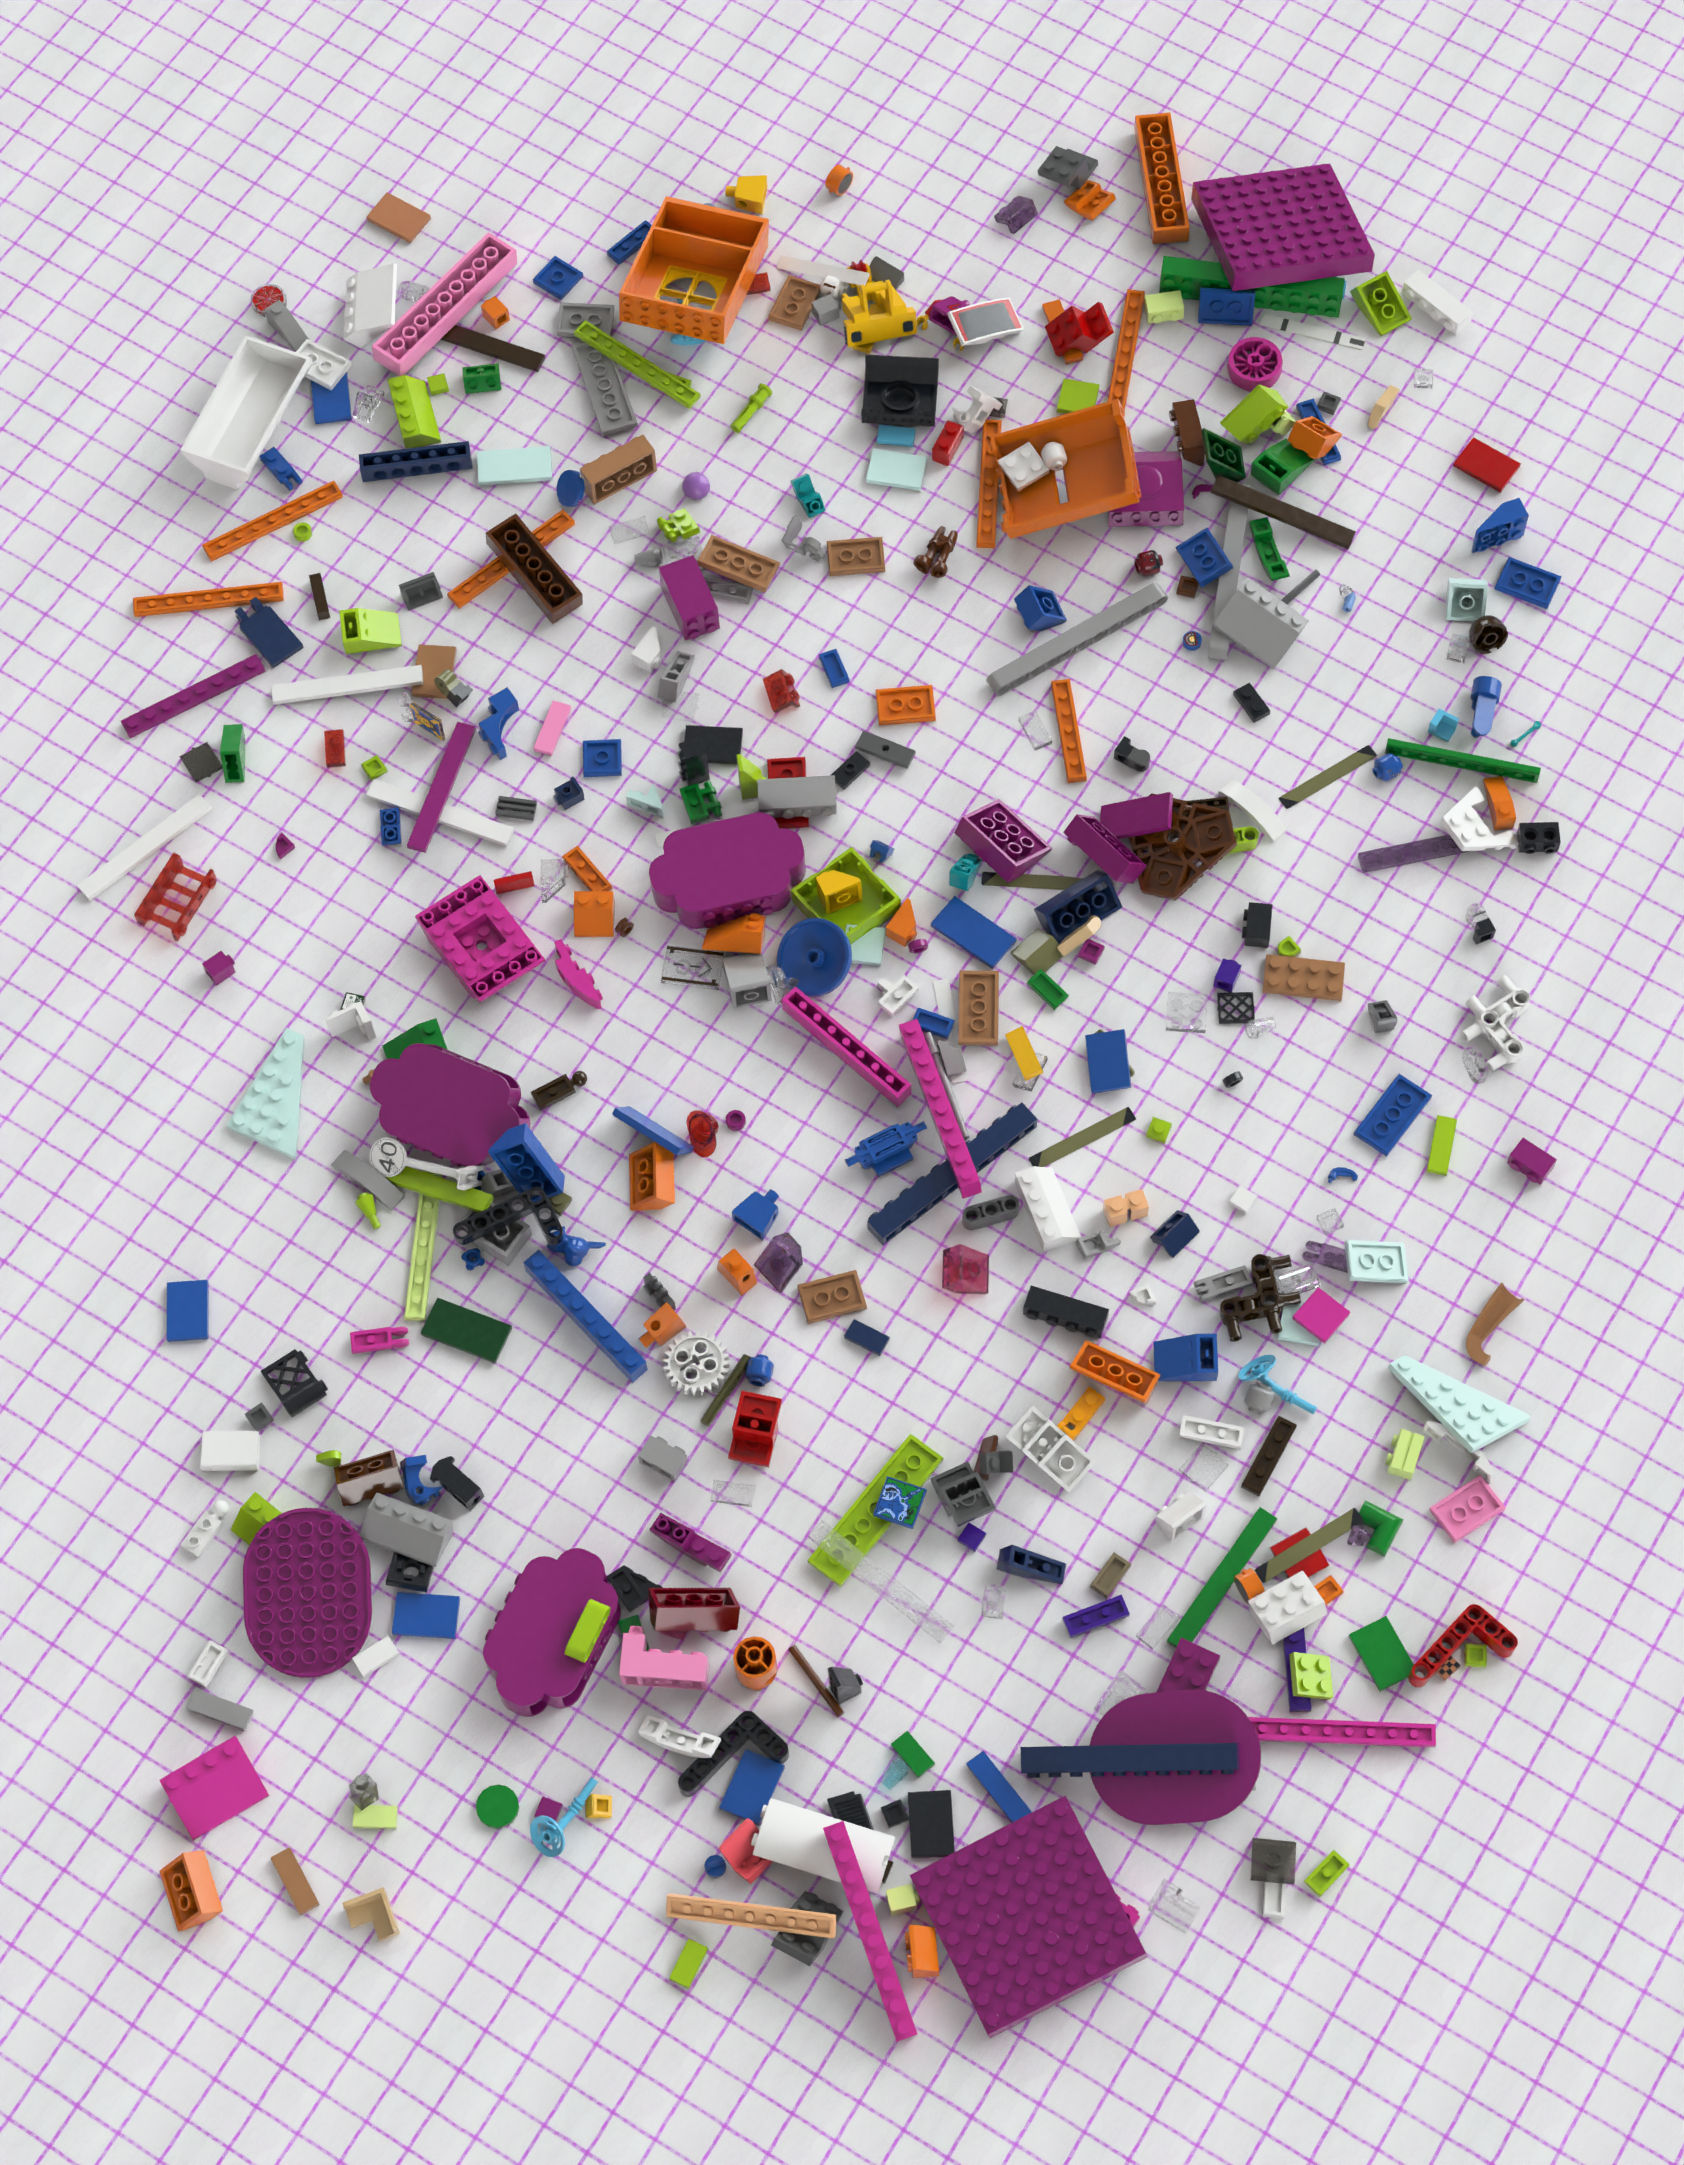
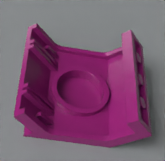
(1160, 489)

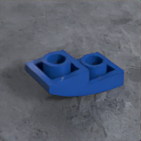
(390, 826)

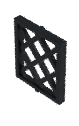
(1235, 995)

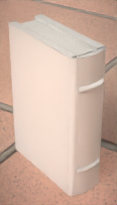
(230, 1451)

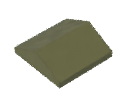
(1037, 952)

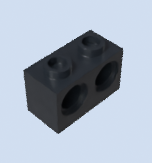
(1538, 832)

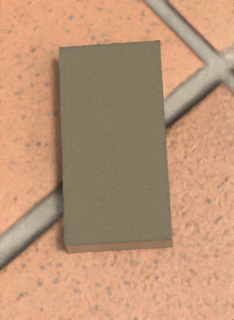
(1110, 1575)

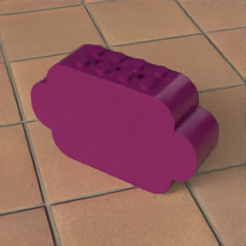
(727, 870)
(446, 1103)
(535, 1626)

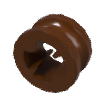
(624, 927)

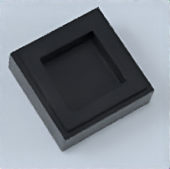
(894, 1813)

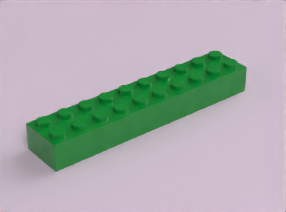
(1308, 297)

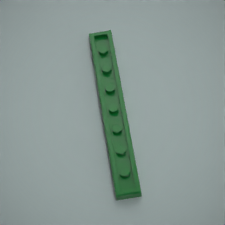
(1463, 760)
(1223, 1577)

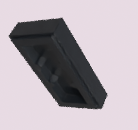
(850, 770)

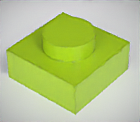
(1159, 1130)

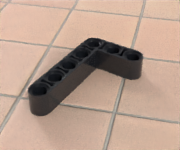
(511, 1216)
(730, 1748)

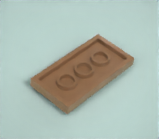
(738, 563)
(1303, 977)
(978, 1007)

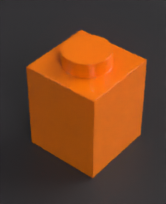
(495, 312)

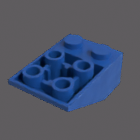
(1503, 525)
(1187, 1358)

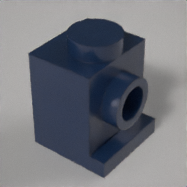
(568, 794)

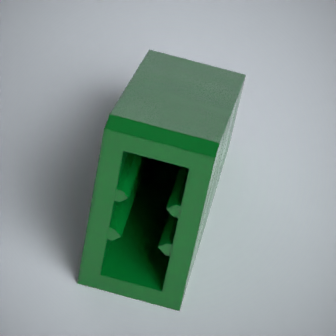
(233, 753)

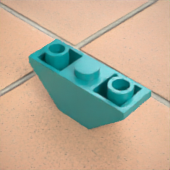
(964, 872)

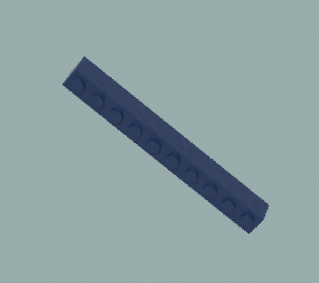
(941, 1182)
(1130, 1758)

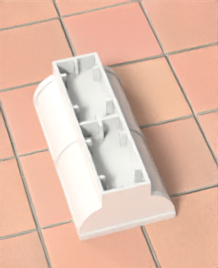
(244, 411)

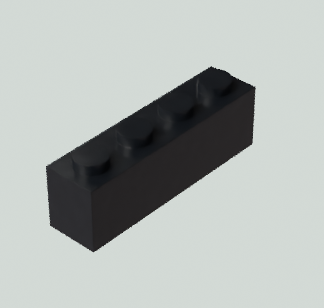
(1065, 1312)

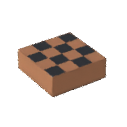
(1448, 1668)

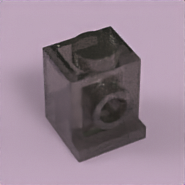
(361, 1785)

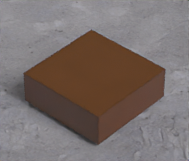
(1187, 586)

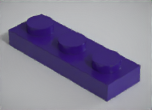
(1096, 1616)

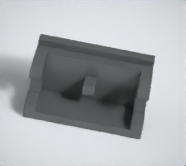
(420, 591)

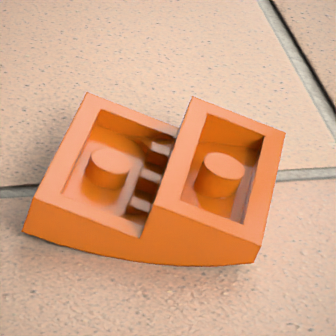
(1089, 200)

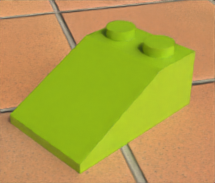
(1381, 303)

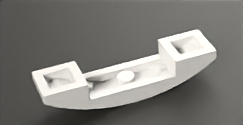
(1255, 808)
(1481, 1467)
(678, 1740)

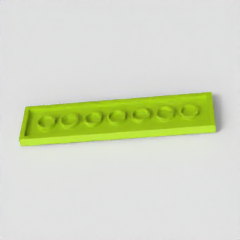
(911, 1464)

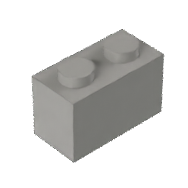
(663, 1458)

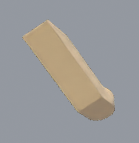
(1382, 406)
(1079, 935)

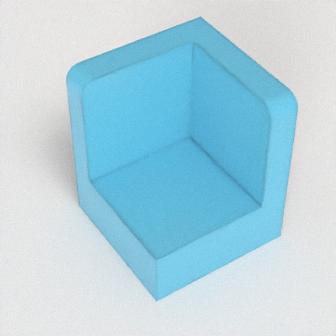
(1443, 725)

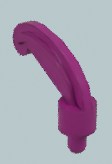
(1201, 488)

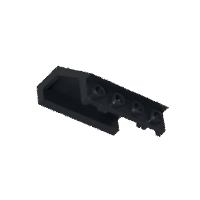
(900, 390)

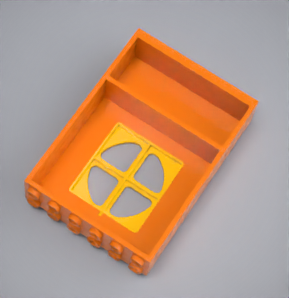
(698, 245)

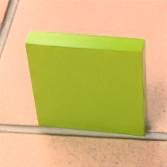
(1077, 395)

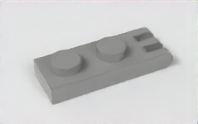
(1223, 1283)

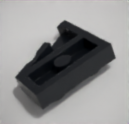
(631, 1587)

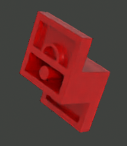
(1079, 329)
(755, 1429)

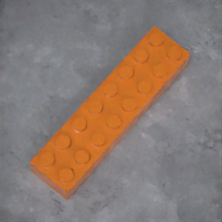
(1161, 178)

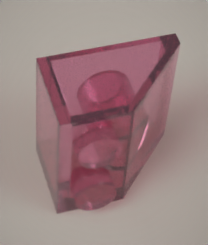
(965, 1270)

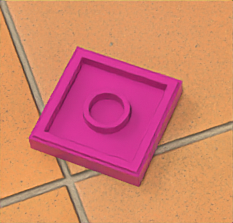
(1321, 1315)

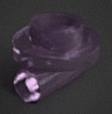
(1357, 1536)

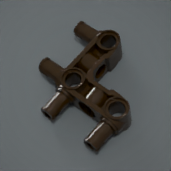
(1254, 1306)

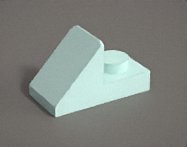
(649, 803)

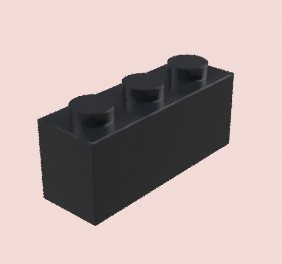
(693, 761)

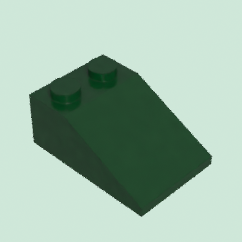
(1223, 456)

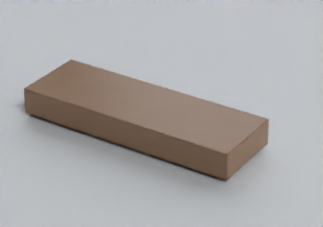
(295, 1881)

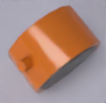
(839, 180)
(1248, 1584)

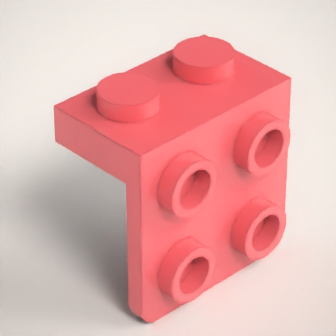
(739, 1852)

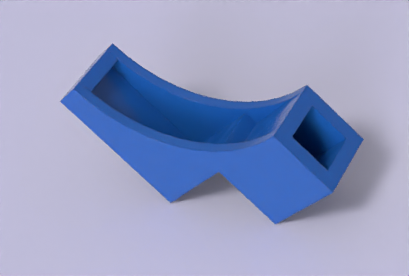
(502, 707)

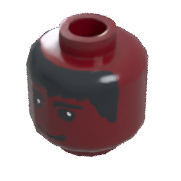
(1148, 563)

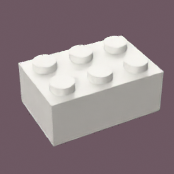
(1287, 1607)

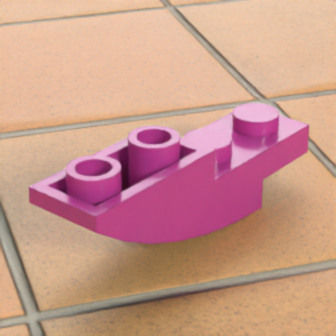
(575, 978)

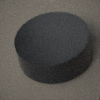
(1232, 1079)

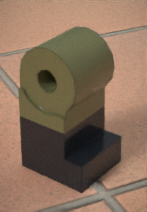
(452, 687)

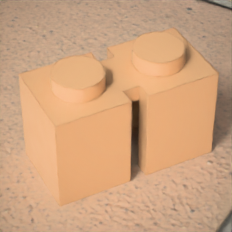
(1116, 1207)

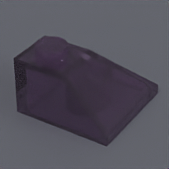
(780, 1261)

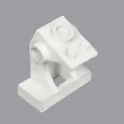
(978, 412)

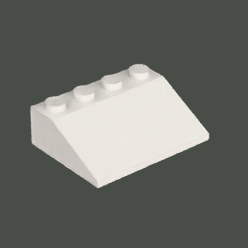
(369, 304)

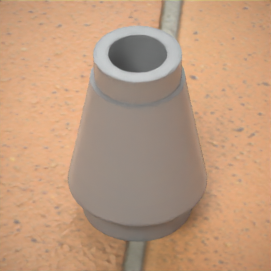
(650, 557)

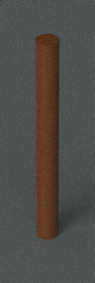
(816, 1681)

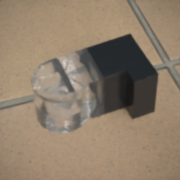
(1481, 923)

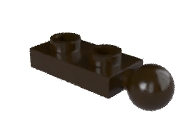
(558, 1089)

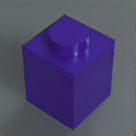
(1227, 975)

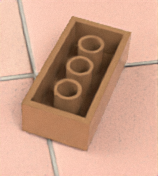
(618, 469)

